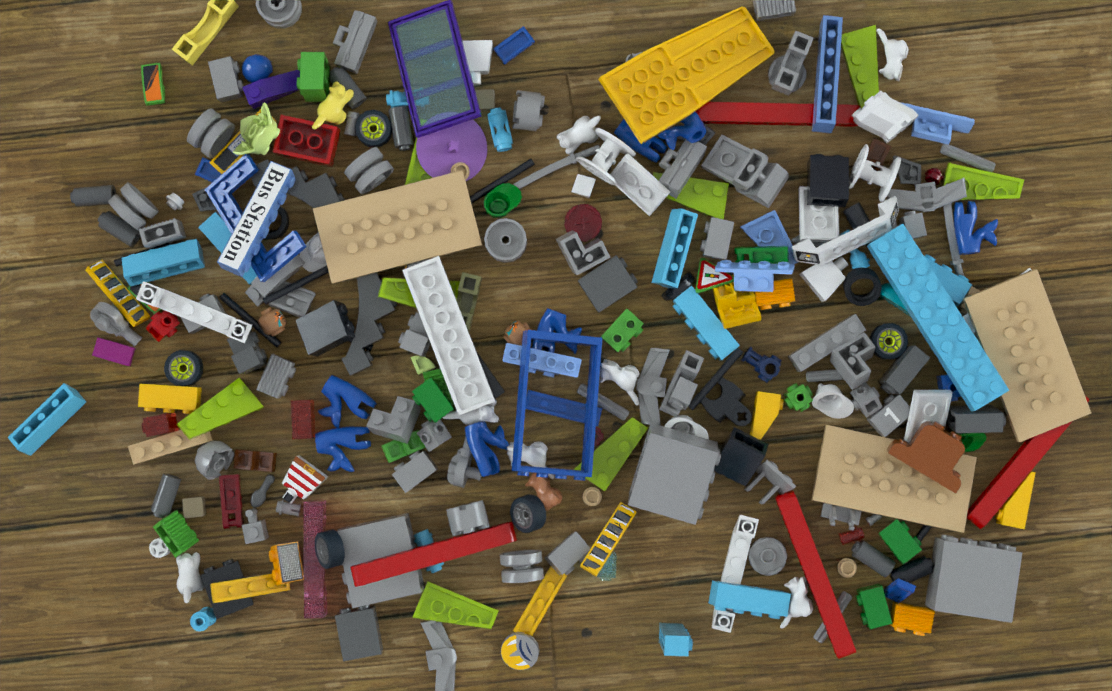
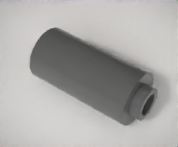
(341, 76)
(401, 128)
(92, 195)
(119, 228)
(165, 495)
(873, 558)

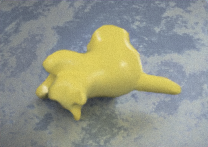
(332, 107)

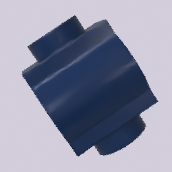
(761, 363)

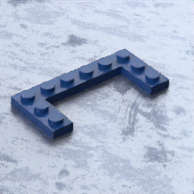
(220, 192)

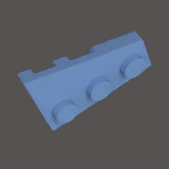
(769, 232)

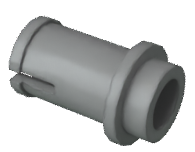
(350, 124)
(287, 508)

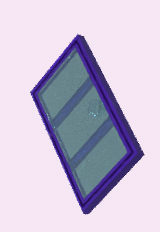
(434, 69)

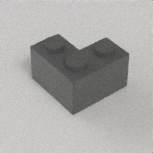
(248, 355)

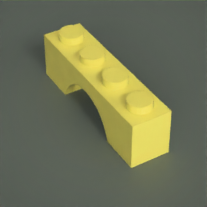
(194, 43)

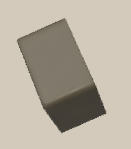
(486, 99)
(194, 507)

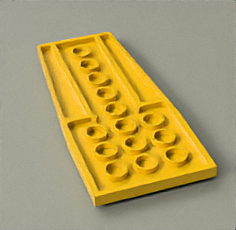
(685, 72)

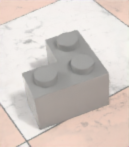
(581, 257)
(415, 338)
(850, 360)
(397, 424)

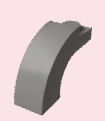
(262, 289)
(688, 369)

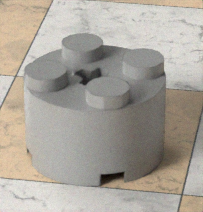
(527, 110)
(467, 518)

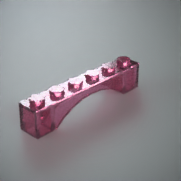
(314, 574)

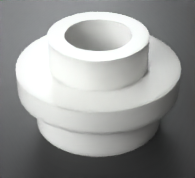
(174, 201)

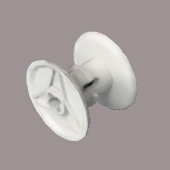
(605, 156)
(883, 178)

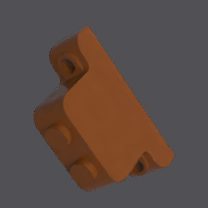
(932, 453)

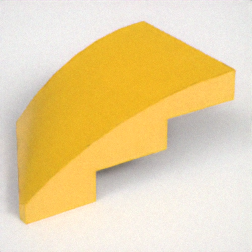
(735, 306)

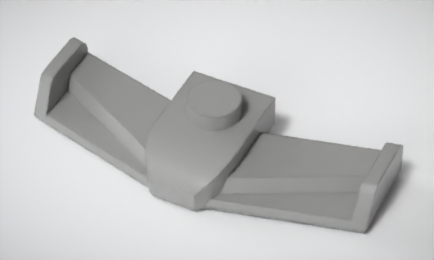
(927, 197)
(651, 385)
(441, 656)

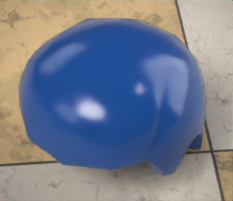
(256, 68)

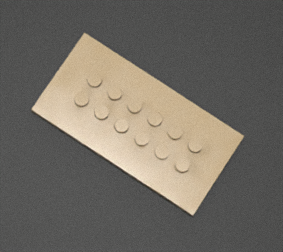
(397, 227)
(1029, 354)
(863, 477)

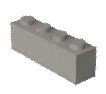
(826, 342)

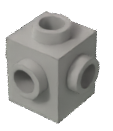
(866, 399)
(433, 434)

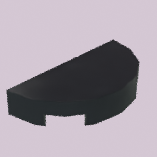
(685, 281)

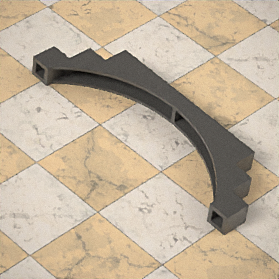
(372, 308)

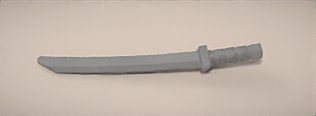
(555, 166)
(956, 261)

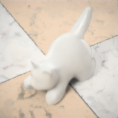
(895, 53)
(582, 131)
(623, 377)
(484, 413)
(533, 454)
(189, 577)
(799, 604)

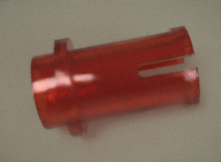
(850, 536)

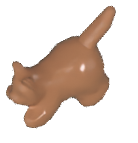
(547, 494)

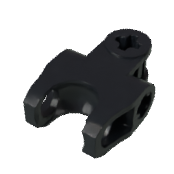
(727, 404)

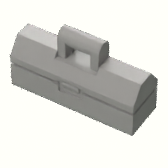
(357, 41)
(680, 171)

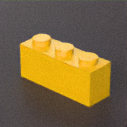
(169, 398)

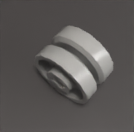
(280, 16)
(210, 133)
(368, 170)
(133, 206)
(517, 240)
(520, 566)

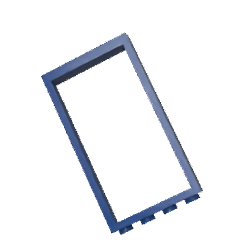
(591, 404)

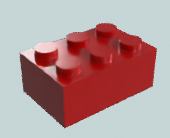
(305, 144)

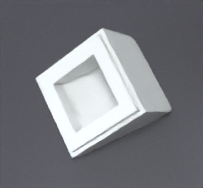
(583, 185)

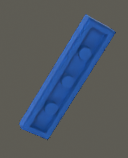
(558, 406)

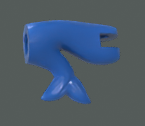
(692, 131)
(626, 135)
(964, 226)
(556, 321)
(337, 387)
(344, 436)
(485, 458)

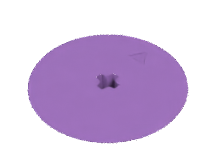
(465, 145)

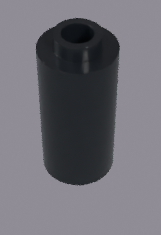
(856, 216)
(913, 570)

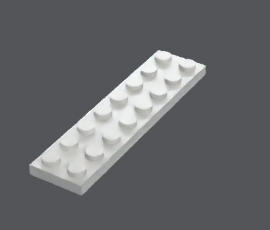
(448, 335)

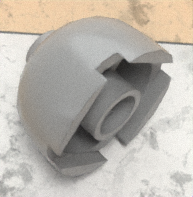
(213, 458)

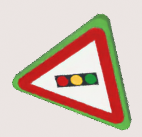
(709, 279)

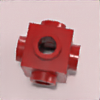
(163, 325)

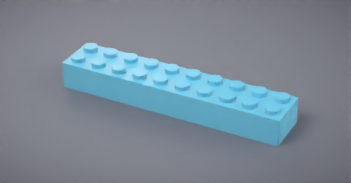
(937, 318)

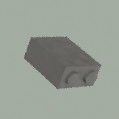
(608, 283)
(903, 370)
(983, 420)
(359, 632)

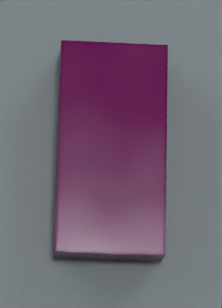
(113, 351)

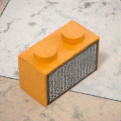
(286, 563)

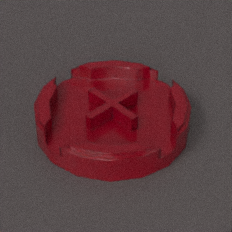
(583, 220)

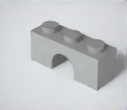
(792, 63)

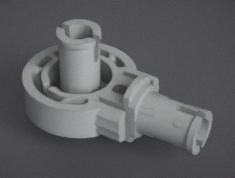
(109, 319)
(460, 469)

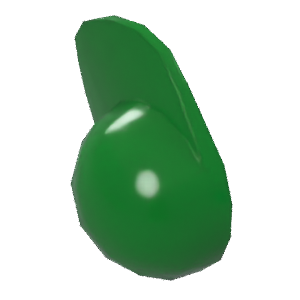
(502, 200)
(972, 441)

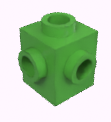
(791, 397)

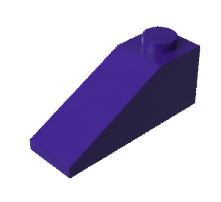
(271, 88)

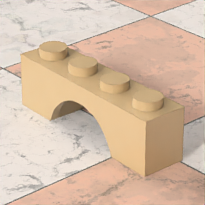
(165, 445)

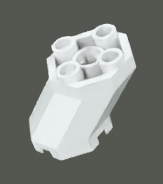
(884, 116)

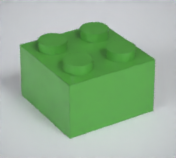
(313, 76)

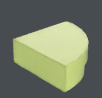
(422, 364)

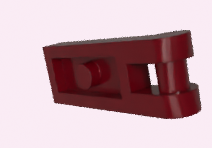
(231, 500)

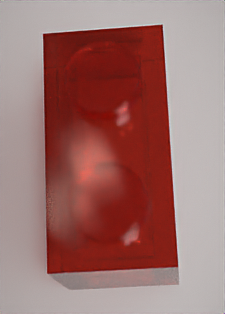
(303, 419)
(160, 424)

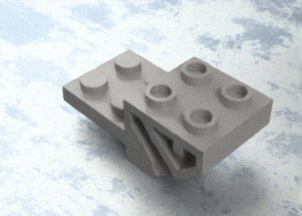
(746, 170)

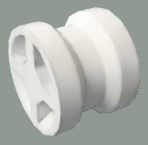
(157, 549)

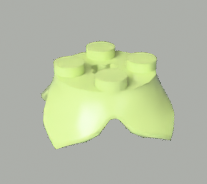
(257, 133)

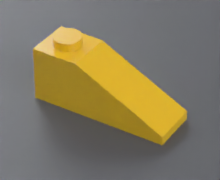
(764, 412)
(1015, 509)

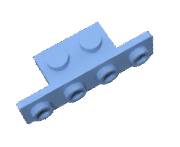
(938, 125)
(754, 276)
(543, 361)

